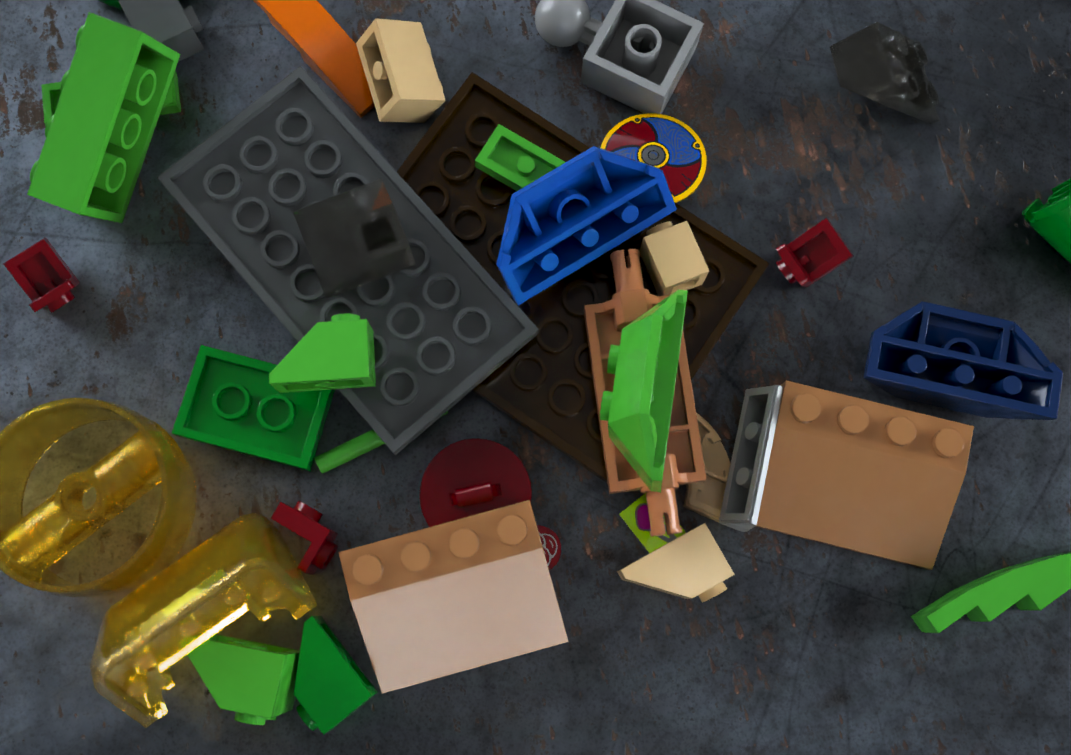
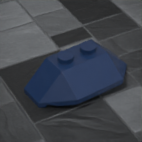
(964, 364)

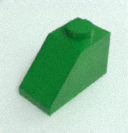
(327, 678)

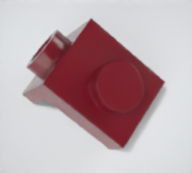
(813, 254)
(43, 276)
(305, 522)

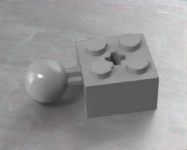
(632, 53)

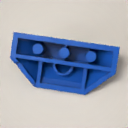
(577, 217)

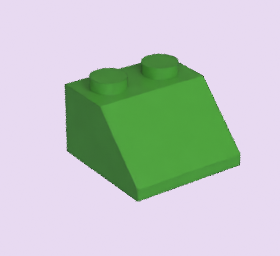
(247, 676)

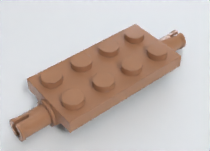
(684, 452)

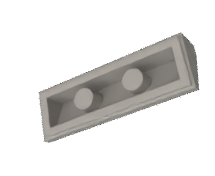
(750, 458)

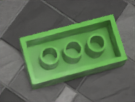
(103, 120)

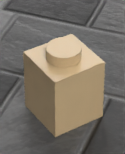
(673, 258)

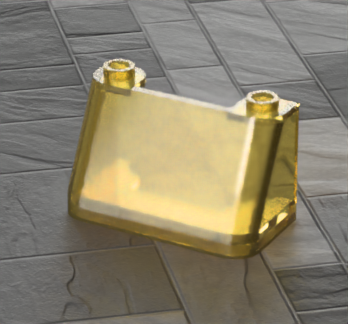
(188, 603)

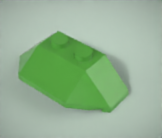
(645, 387)

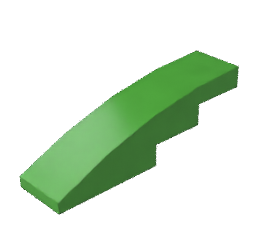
(1026, 584)

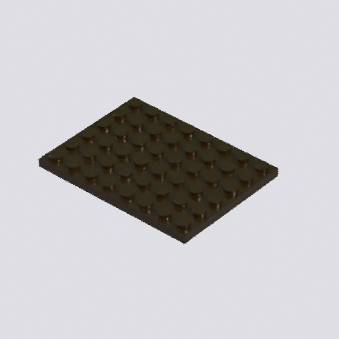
(551, 377)

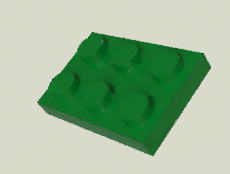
(239, 411)

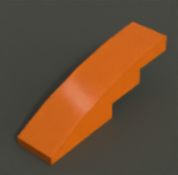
(323, 48)

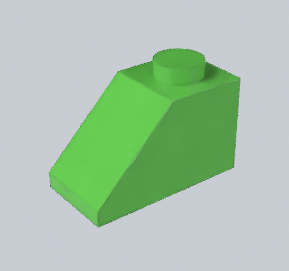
(329, 358)

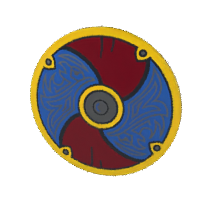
(662, 144)

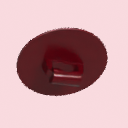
(472, 479)

